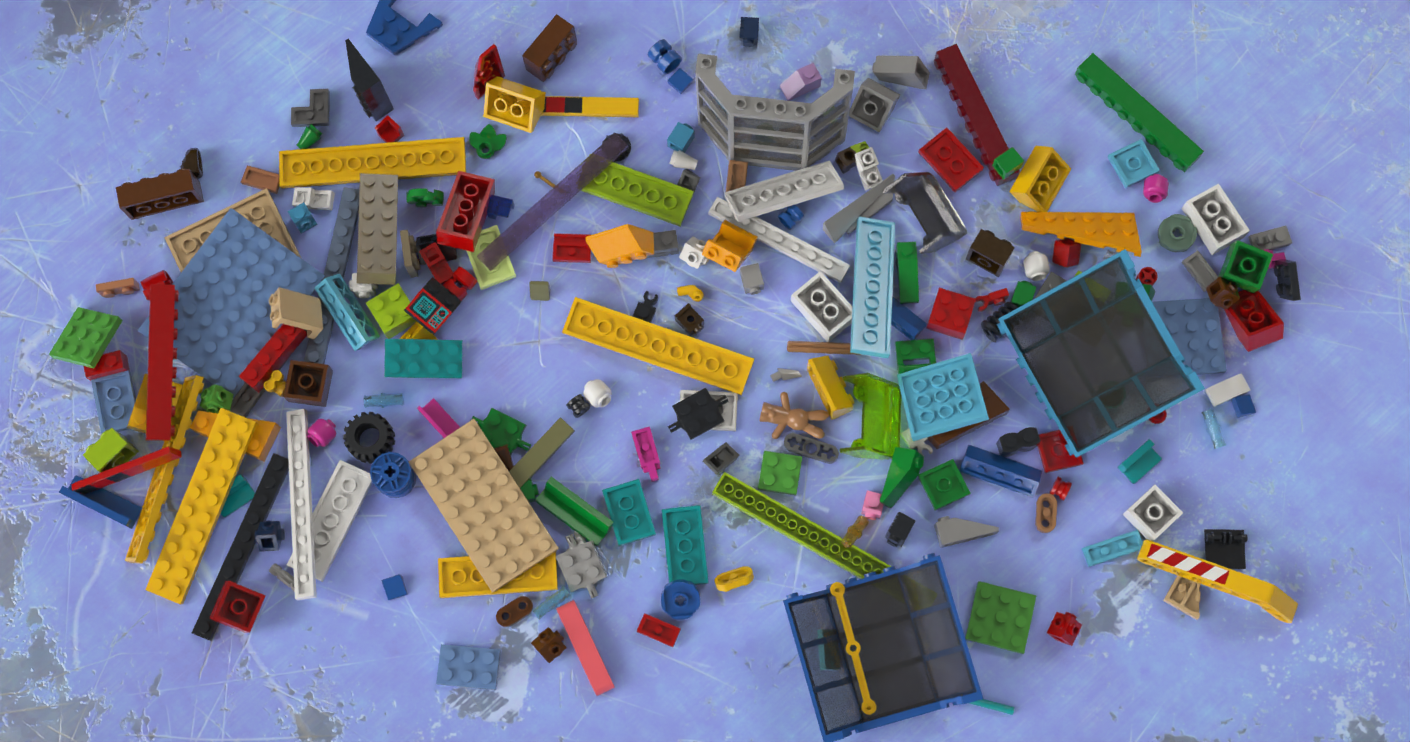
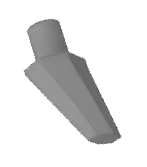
(785, 374)

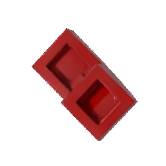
(436, 263)

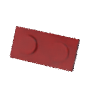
(658, 630)

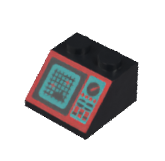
(432, 305)

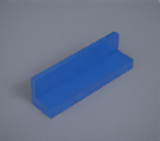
(906, 320)
(1001, 471)
(105, 504)

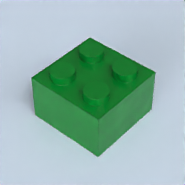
(1246, 266)

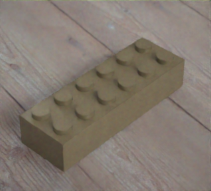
(377, 229)

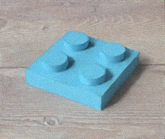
(1133, 163)

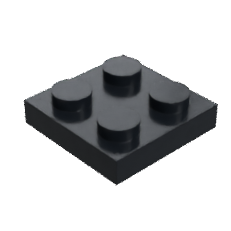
(1287, 279)

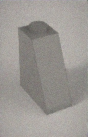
(901, 70)

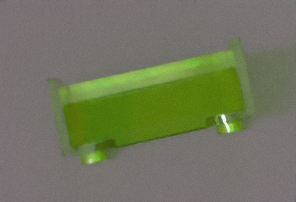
(879, 417)

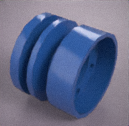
(400, 483)

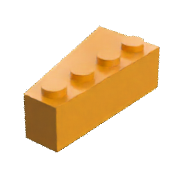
(260, 443)

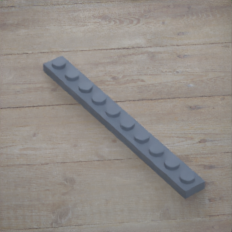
(335, 264)

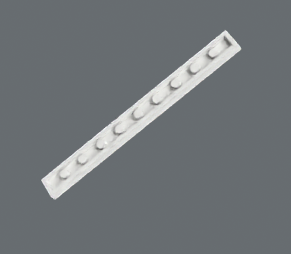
(301, 505)

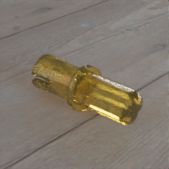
(854, 531)

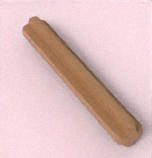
(819, 347)

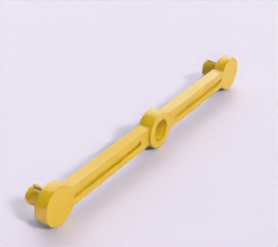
(868, 706)

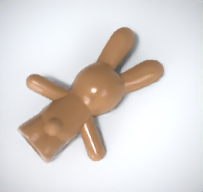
(794, 418)

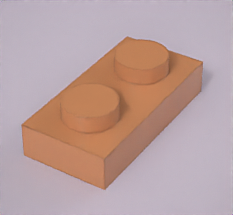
(123, 286)

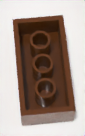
(159, 194)

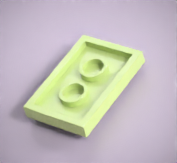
(501, 273)

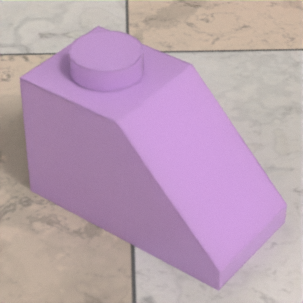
(801, 82)

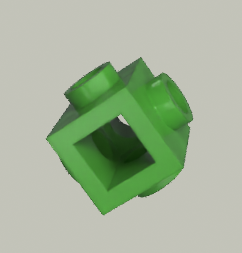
(215, 398)

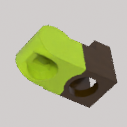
(846, 158)

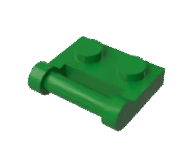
(914, 350)

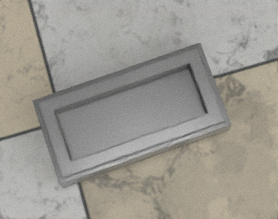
(1200, 270)

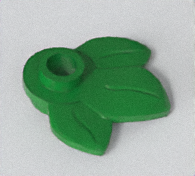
(487, 139)

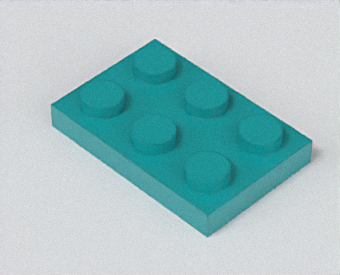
(629, 512)

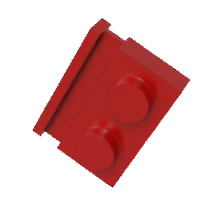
(571, 248)

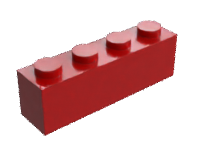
(272, 356)

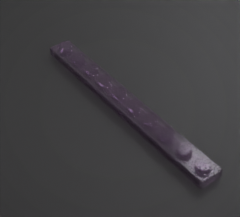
(552, 201)

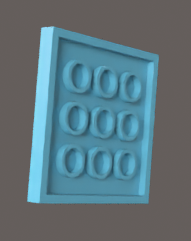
(942, 397)

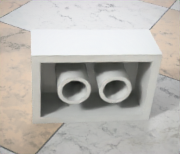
(1215, 219)
(823, 306)

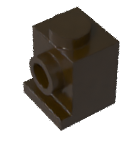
(690, 327)

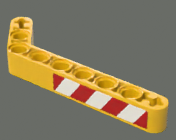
(1220, 578)

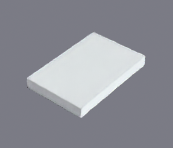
(728, 410)

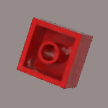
(951, 313)
(237, 607)

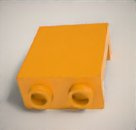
(730, 246)

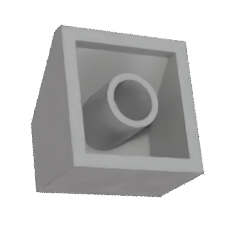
(873, 104)

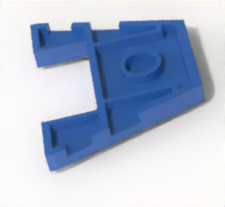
(395, 31)

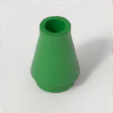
(309, 137)

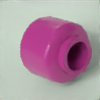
(1155, 188)
(321, 432)

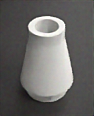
(682, 160)

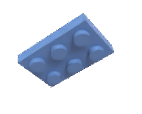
(114, 400)
(468, 667)

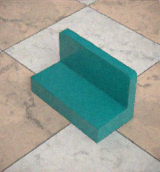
(1140, 462)
(239, 495)

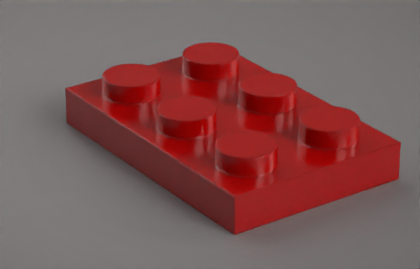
(950, 159)

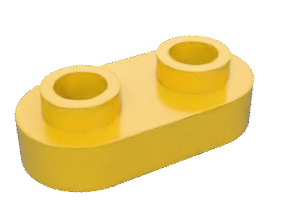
(734, 578)

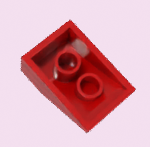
(1254, 320)

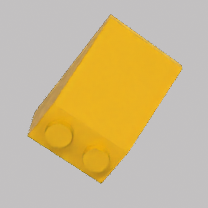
(138, 416)

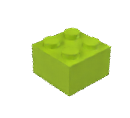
(389, 311)
(110, 451)

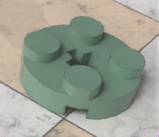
(1185, 227)

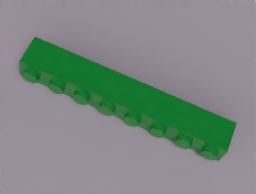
(1138, 113)

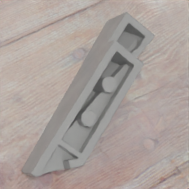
(864, 206)

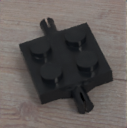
(698, 413)

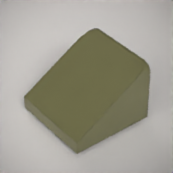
(539, 290)

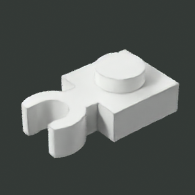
(919, 444)

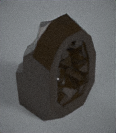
(193, 162)

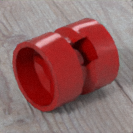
(462, 277)

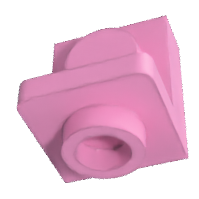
(872, 507)

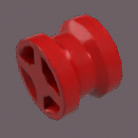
(1148, 274)
(1060, 488)

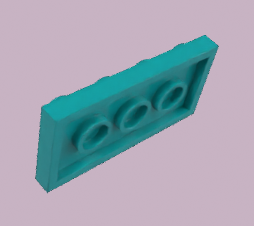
(423, 358)
(685, 544)

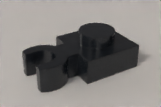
(645, 310)

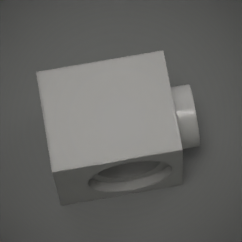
(752, 279)

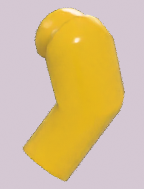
(692, 291)

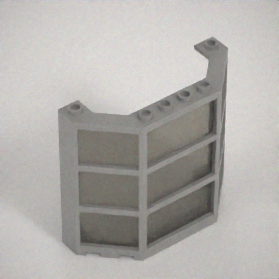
(772, 130)

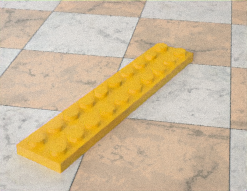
(346, 163)
(658, 346)
(162, 475)
(201, 506)

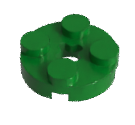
(422, 197)

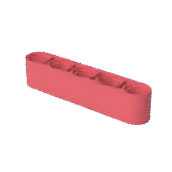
(585, 648)

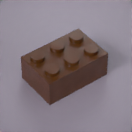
(550, 48)

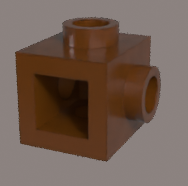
(1223, 293)
(549, 644)

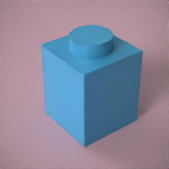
(681, 137)

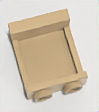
(296, 310)

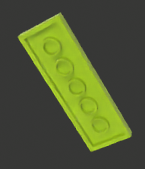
(641, 193)

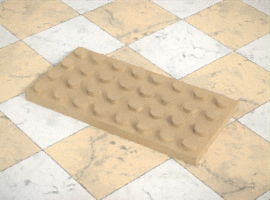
(483, 505)

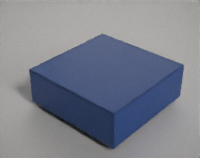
(680, 80)

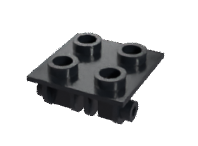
(1225, 547)

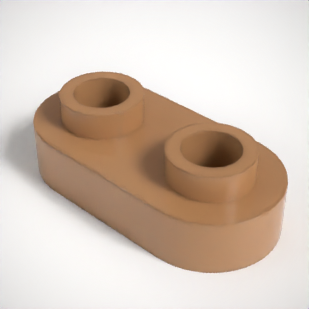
(1048, 514)

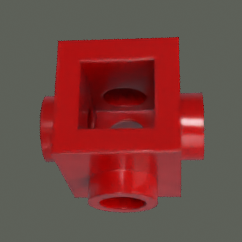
(1064, 628)

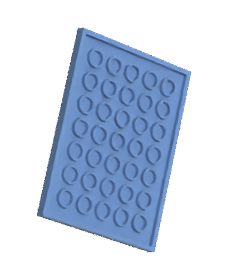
(227, 299)

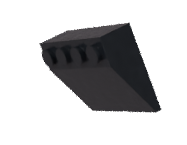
(367, 85)

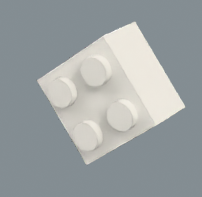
(1152, 513)

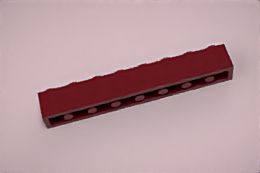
(972, 108)

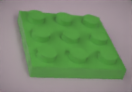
(85, 337)
(1000, 617)

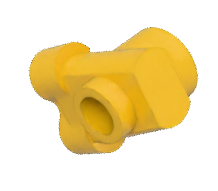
(276, 383)

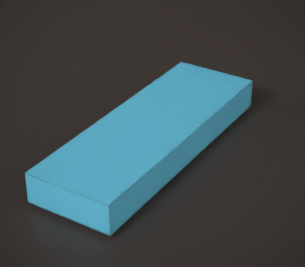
(1112, 548)

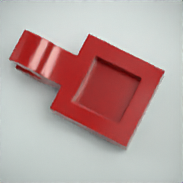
(997, 298)

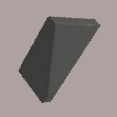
(688, 180)

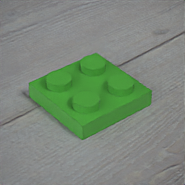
(780, 473)

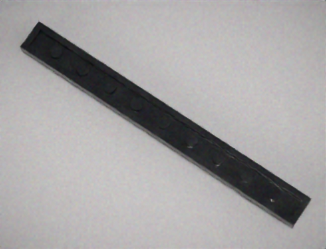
(243, 541)

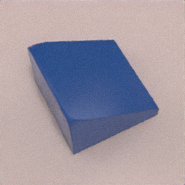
(1243, 405)
(394, 587)

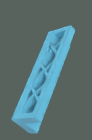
(344, 312)

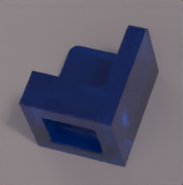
(499, 207)

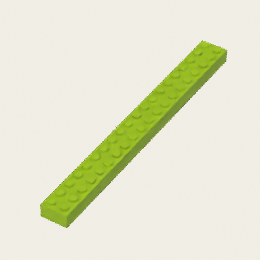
(796, 527)

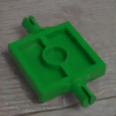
(503, 430)

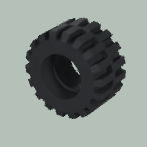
(358, 426)

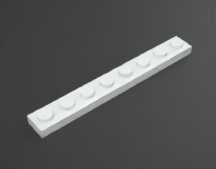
(783, 242)

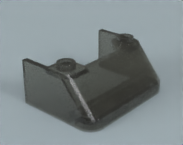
(930, 207)

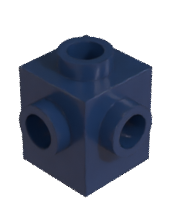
(269, 536)

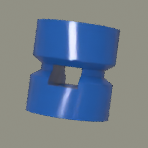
(662, 54)

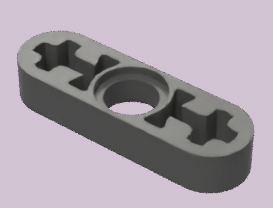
(826, 447)

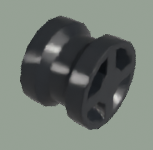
(578, 406)

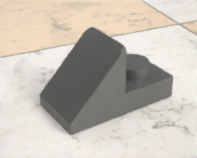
(721, 458)

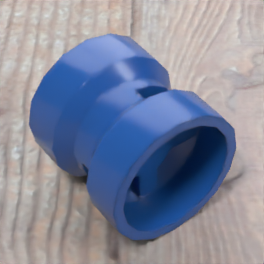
(790, 216)

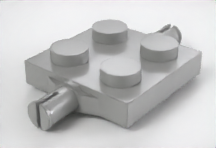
(581, 566)

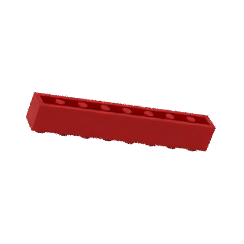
(161, 362)

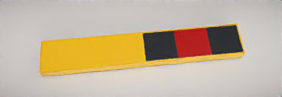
(591, 106)

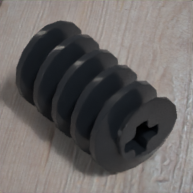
(990, 325)

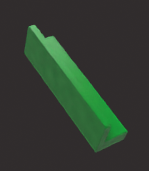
(574, 511)

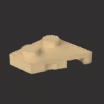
(1184, 596)

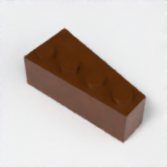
(995, 408)

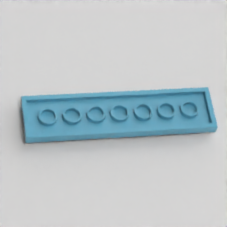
(873, 287)

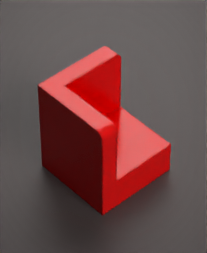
(389, 130)
(1066, 252)

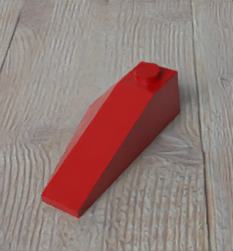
(487, 68)

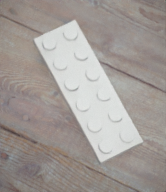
(784, 191)
(336, 513)

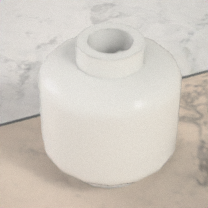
(1036, 266)
(597, 393)

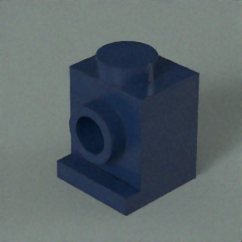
(749, 31)

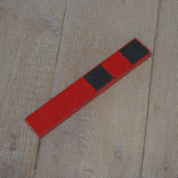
(126, 470)

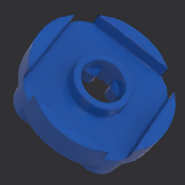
(672, 591)

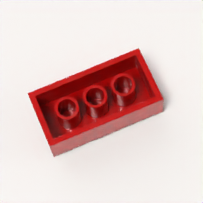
(465, 211)

